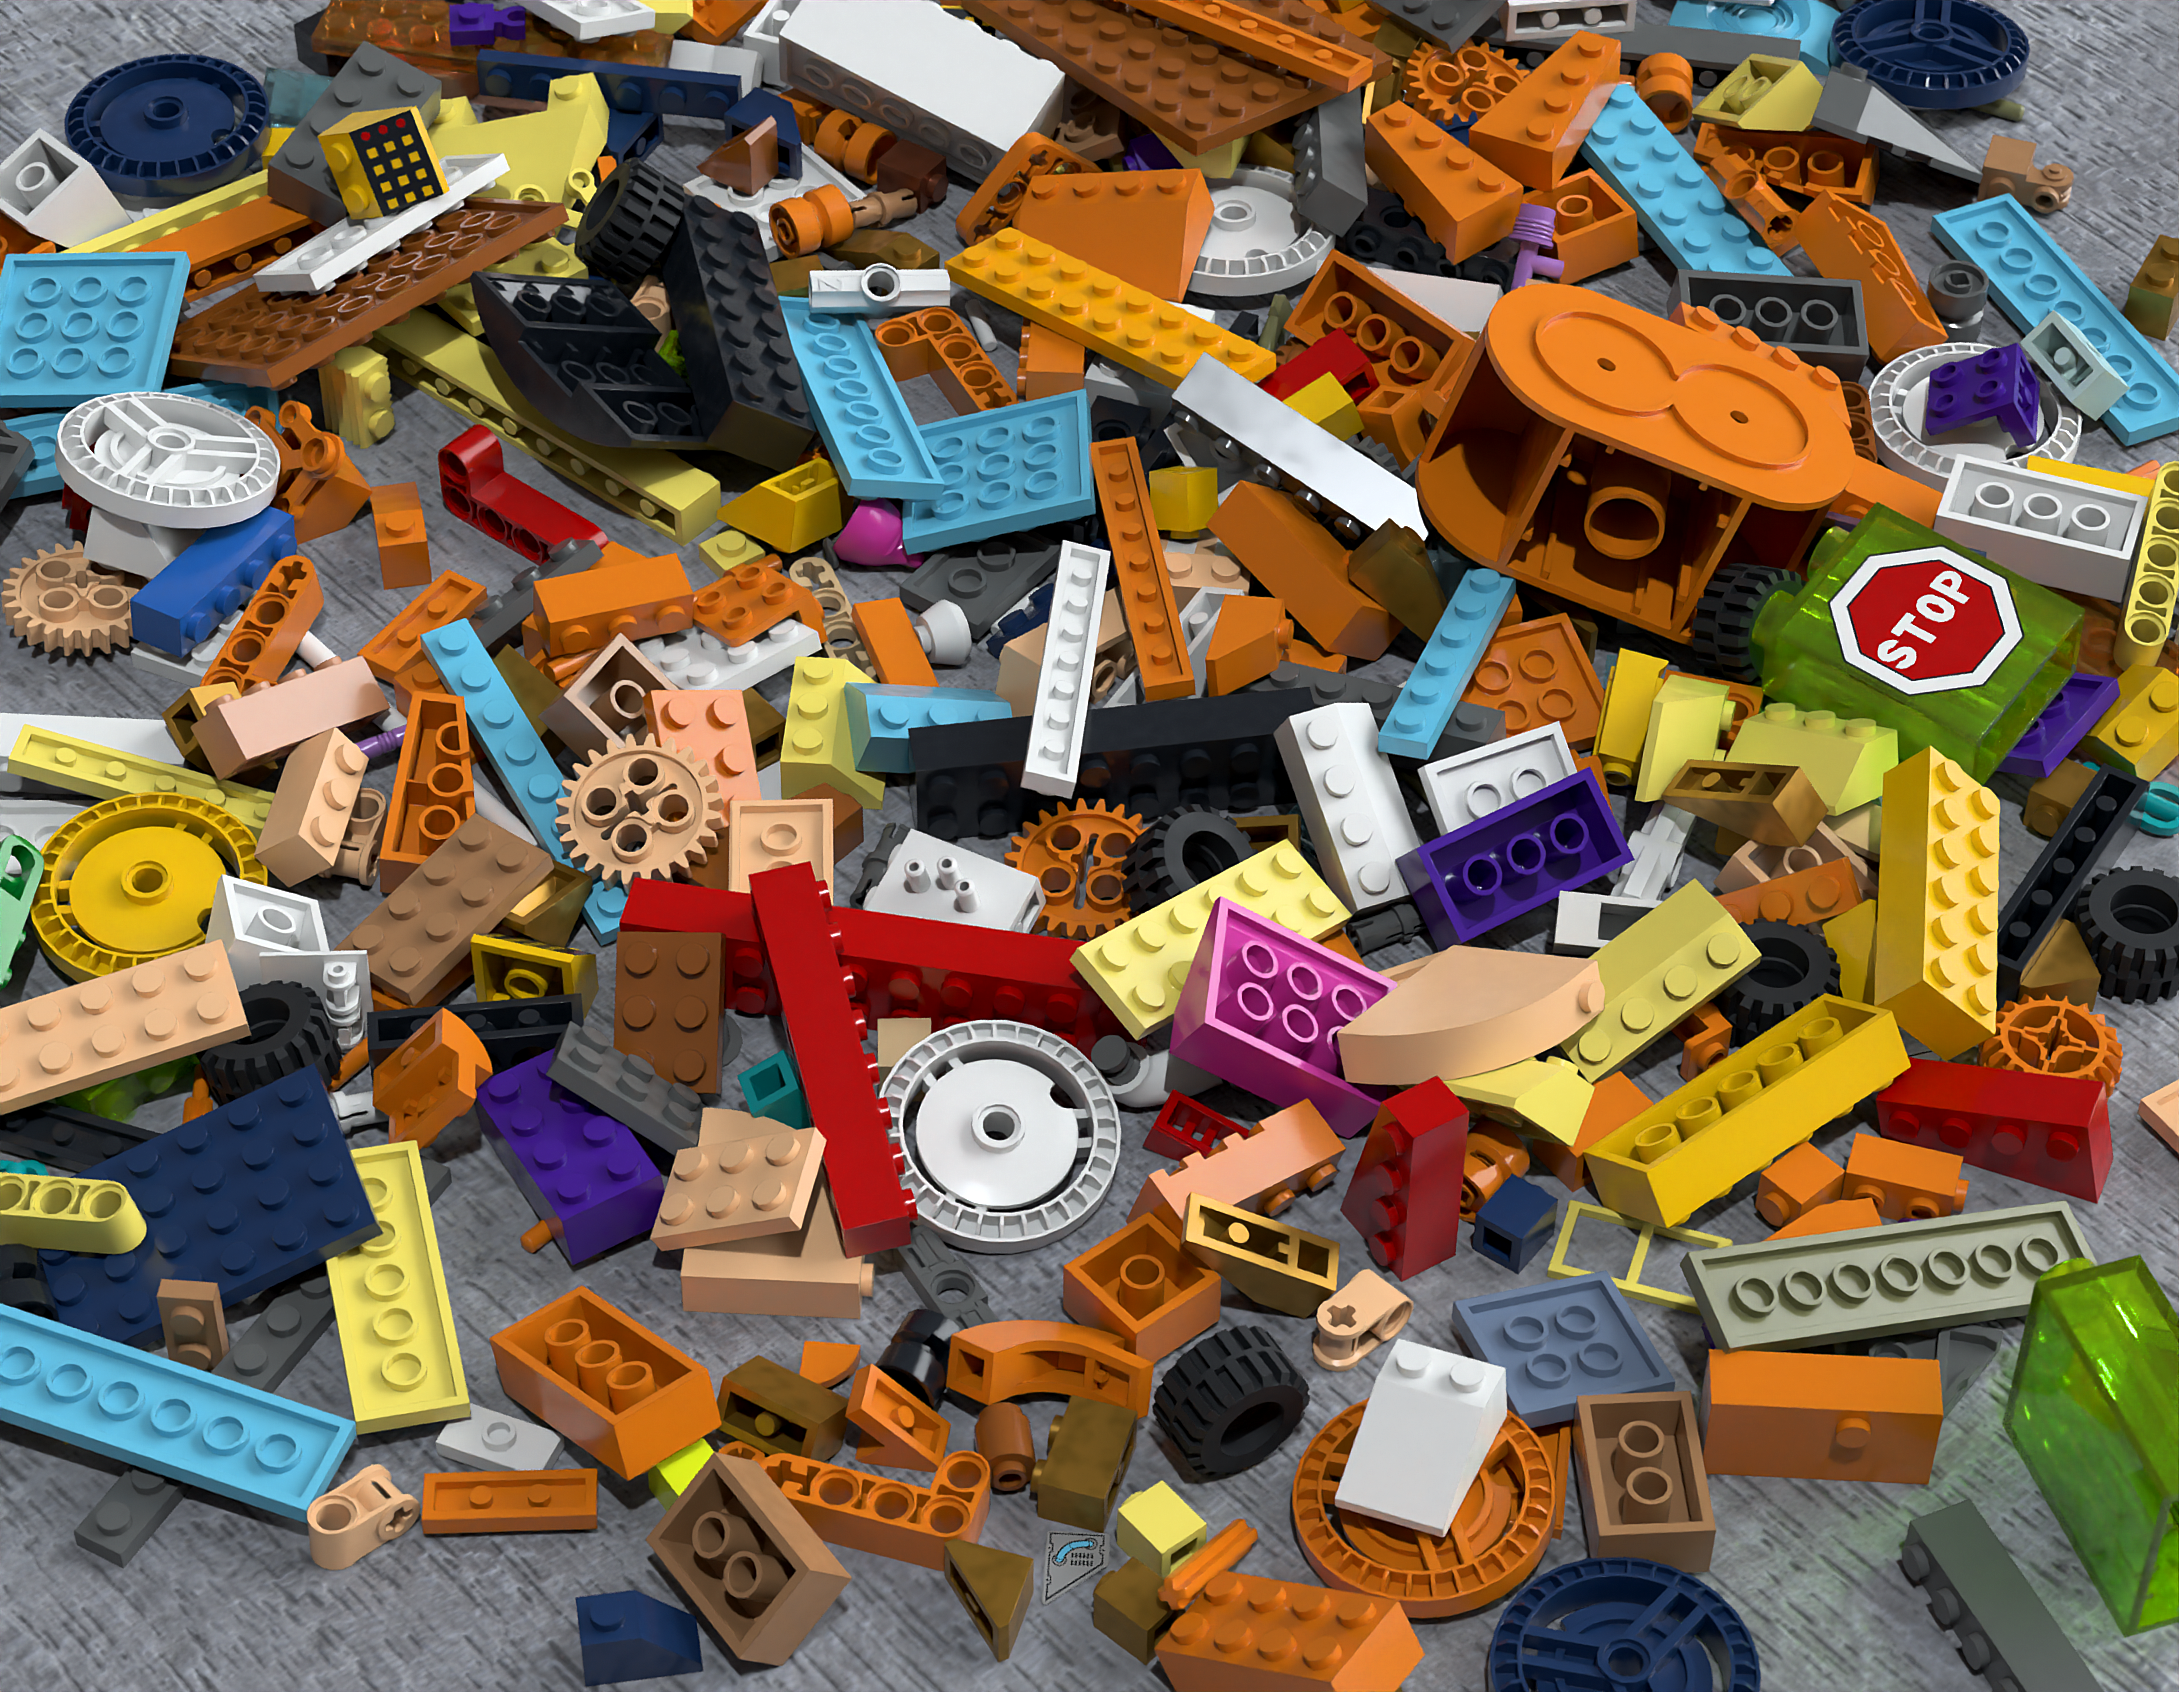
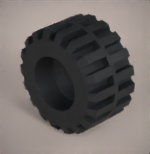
(629, 220)
(1728, 618)
(1181, 838)
(2132, 932)
(1790, 975)
(286, 1035)
(1231, 1400)

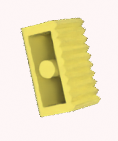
(357, 395)

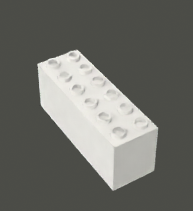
(922, 77)

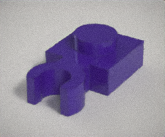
(480, 24)

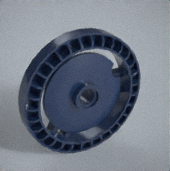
(1933, 50)
(158, 121)
(1622, 1632)

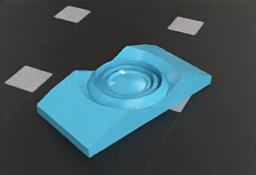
(1788, 19)

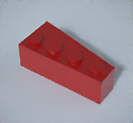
(2005, 1122)
(1411, 1179)

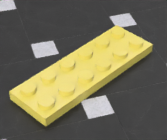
(1147, 959)
(396, 1304)

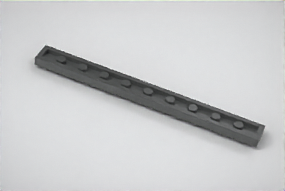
(259, 1360)

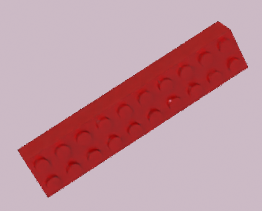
(898, 965)

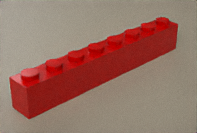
(830, 1060)

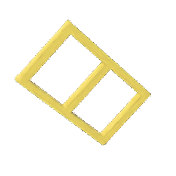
(1629, 1287)

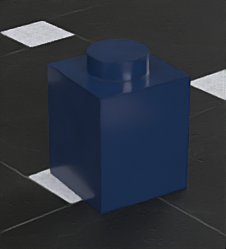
(1515, 1223)

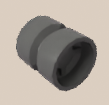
(1958, 297)

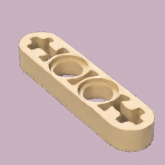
(837, 625)

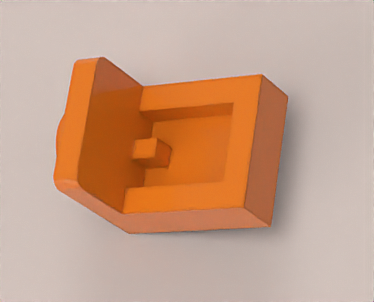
(1705, 1040)

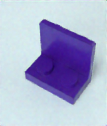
(1984, 387)

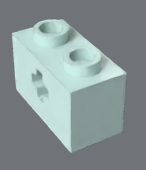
(2074, 365)

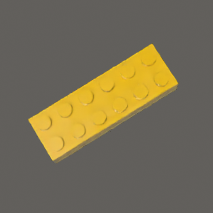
(1938, 904)
(1747, 1110)

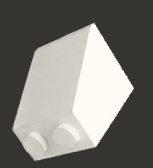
(57, 193)

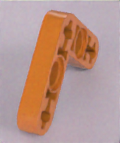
(1046, 160)

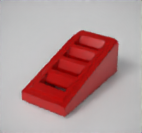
(1192, 1117)

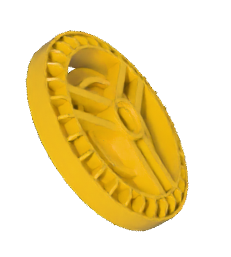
(138, 880)

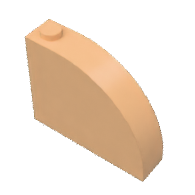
(1470, 1016)
(778, 1272)

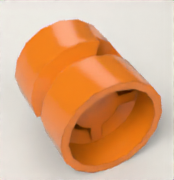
(1666, 86)
(852, 144)
(811, 221)
(1490, 1159)

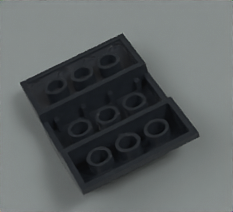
(587, 360)

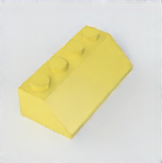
(1659, 977)

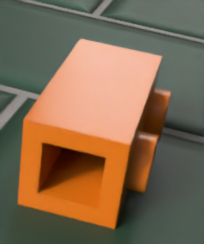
(1904, 1179)

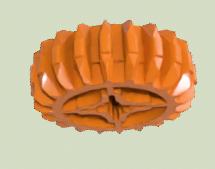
(2034, 1029)

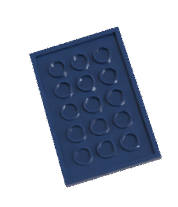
(224, 1202)

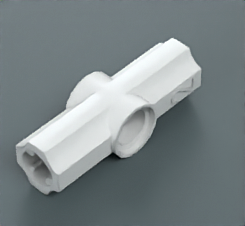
(849, 290)
(1656, 852)

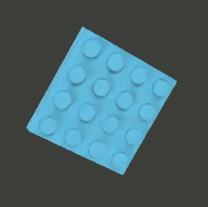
(86, 324)
(1005, 472)

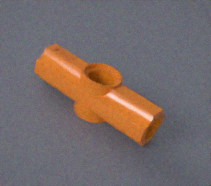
(1753, 198)

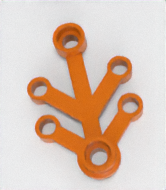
(318, 457)

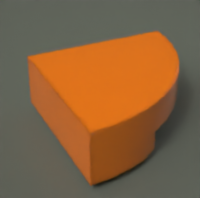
(829, 1362)

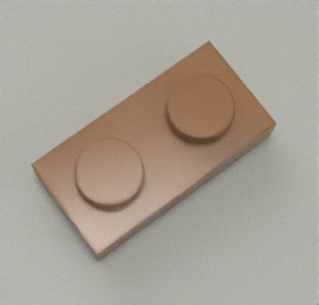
(193, 1323)

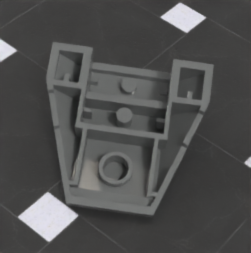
(1869, 114)

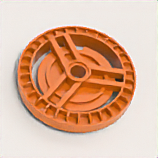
(1417, 1568)

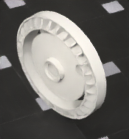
(1256, 234)
(1900, 410)
(167, 460)
(1008, 1093)

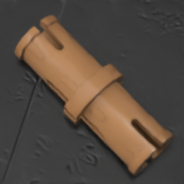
(880, 208)

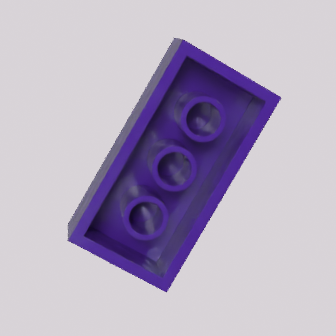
(1514, 859)
(569, 1159)

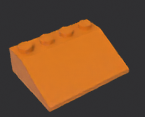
(1124, 223)

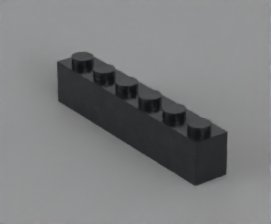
(2079, 850)

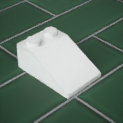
(1423, 1437)

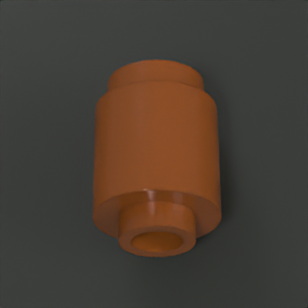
(1007, 1444)

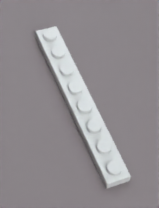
(1066, 670)

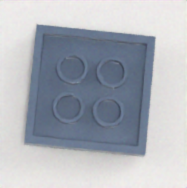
(1561, 1344)

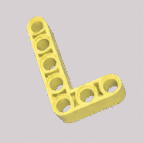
(2153, 576)
(68, 1214)

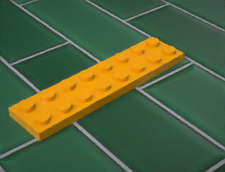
(1100, 310)

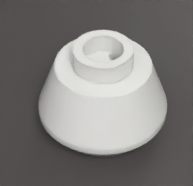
(944, 633)

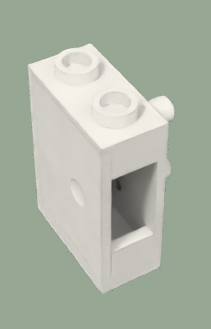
(955, 886)
(1593, 920)

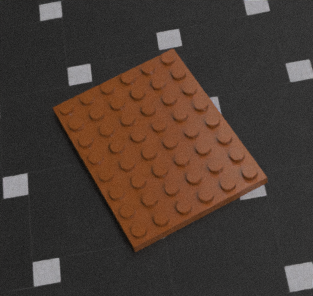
(1171, 76)
(274, 337)

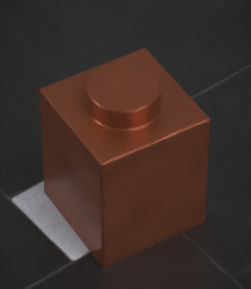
(915, 169)

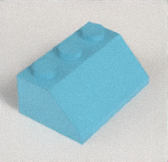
(884, 712)

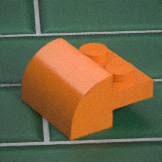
(430, 1079)

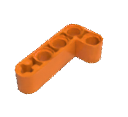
(942, 346)
(270, 626)
(884, 1513)

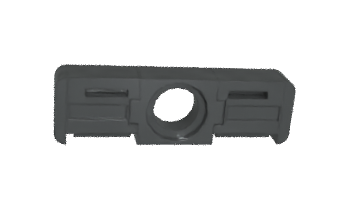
(932, 1269)

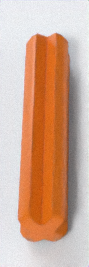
(1216, 1555)

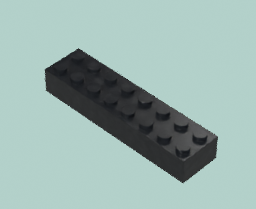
(735, 336)
(1131, 755)

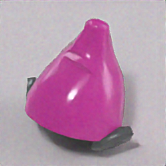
(872, 537)

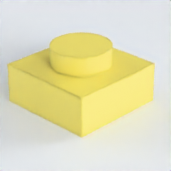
(729, 550)

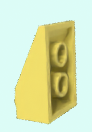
(1681, 727)

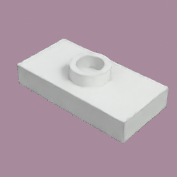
(499, 1442)

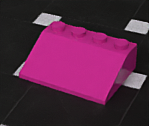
(1268, 1015)

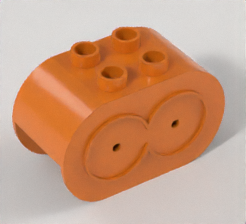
(1626, 457)

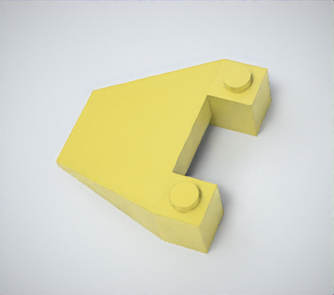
(538, 145)

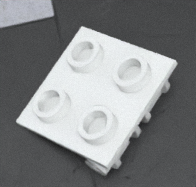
(339, 981)

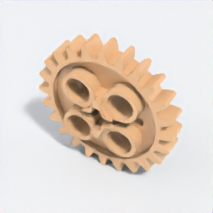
(70, 601)
(612, 782)

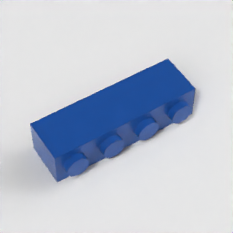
(210, 581)

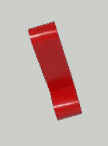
(502, 505)

